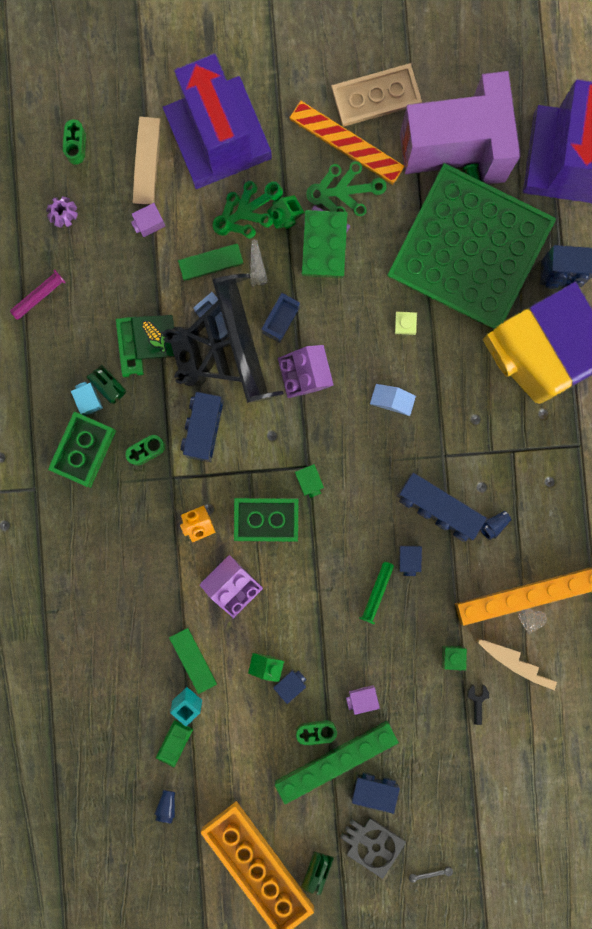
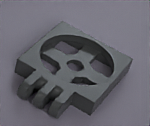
(358, 835)

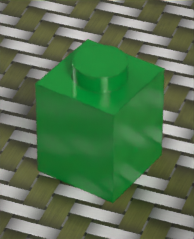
(309, 481)
(454, 657)
(266, 667)

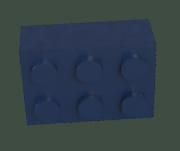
(565, 266)
(202, 427)

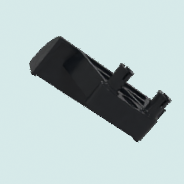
(240, 339)

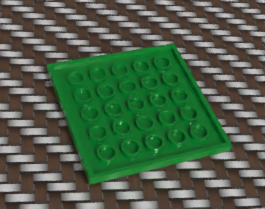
(471, 247)

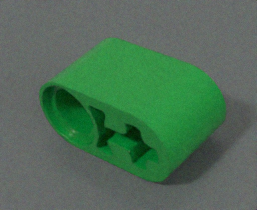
(70, 143)
(143, 458)
(311, 740)

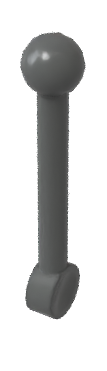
(448, 871)

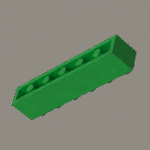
(335, 762)

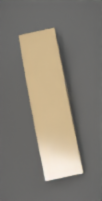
(146, 160)
(510, 659)

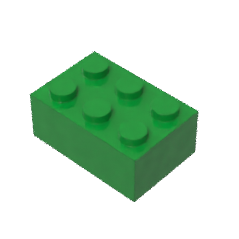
(324, 244)
(82, 449)
(265, 519)

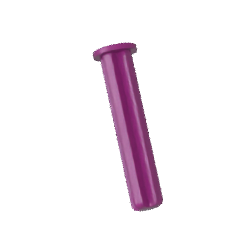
(37, 295)

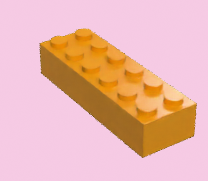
(257, 869)

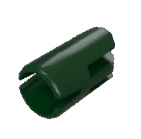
(106, 384)
(317, 873)

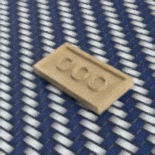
(376, 94)

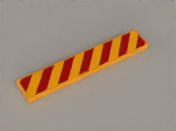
(346, 142)

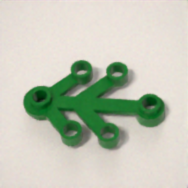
(342, 190)
(245, 210)

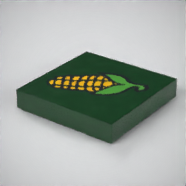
(149, 337)

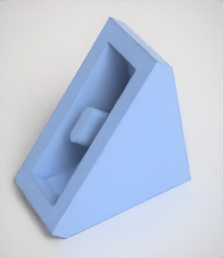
(393, 399)

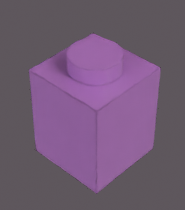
(147, 220)
(363, 700)

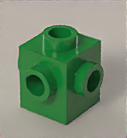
(285, 212)

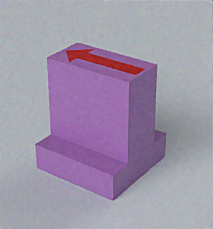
(464, 132)

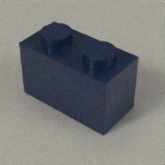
(375, 793)

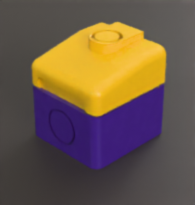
(546, 344)

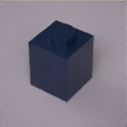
(410, 560)
(290, 685)

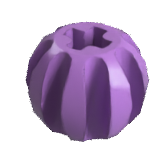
(56, 209)

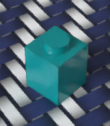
(186, 706)

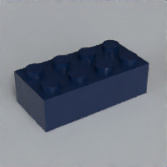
(441, 507)

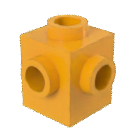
(197, 524)

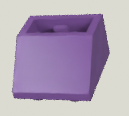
(305, 371)
(231, 586)

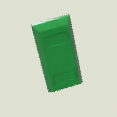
(174, 743)

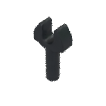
(478, 700)

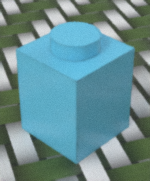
(86, 398)

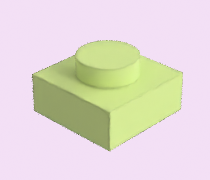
(405, 323)

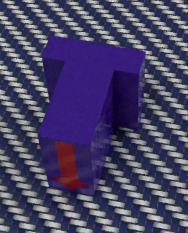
(214, 123)
(562, 148)

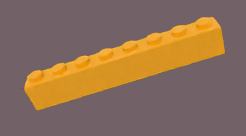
(524, 597)

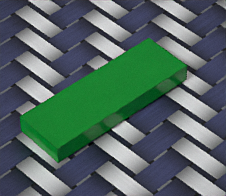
(210, 262)
(193, 660)

